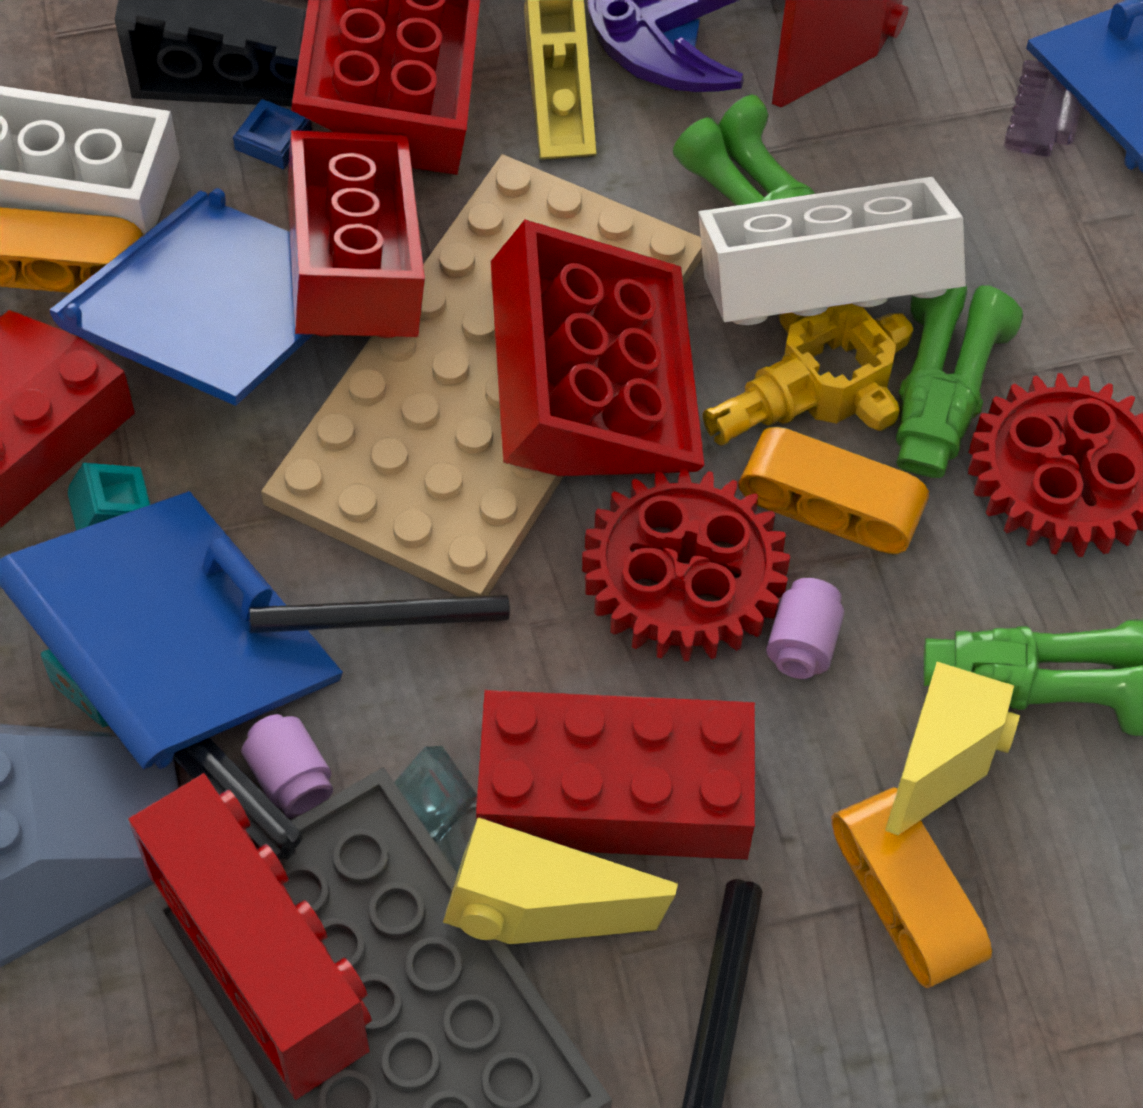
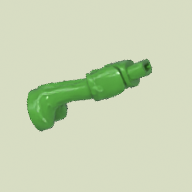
(707, 147)
(939, 404)
(1015, 656)

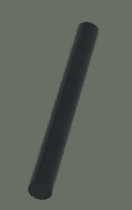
(378, 613)

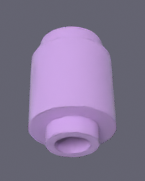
(806, 628)
(287, 764)

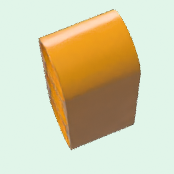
(58, 248)
(834, 490)
(912, 891)

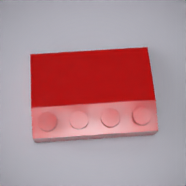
(830, 39)
(391, 72)
(592, 358)
(54, 406)

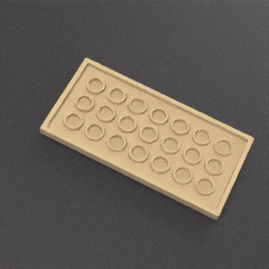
(412, 432)

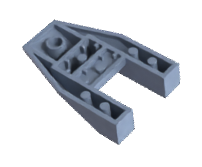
(68, 830)

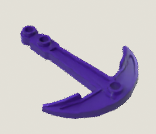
(635, 39)

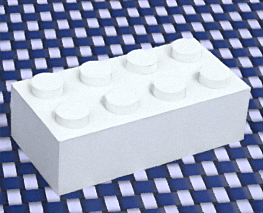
(85, 156)
(832, 250)

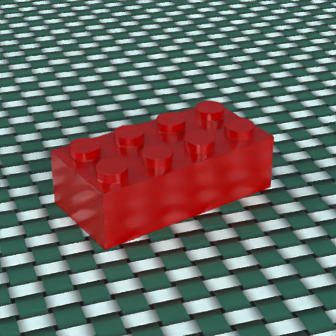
(354, 235)
(620, 772)
(253, 935)

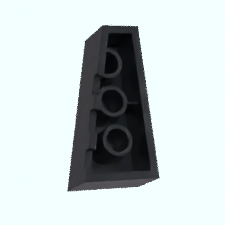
(210, 50)

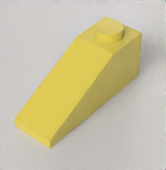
(560, 78)
(953, 742)
(542, 891)

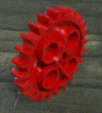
(1062, 464)
(671, 609)

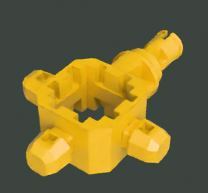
(796, 386)

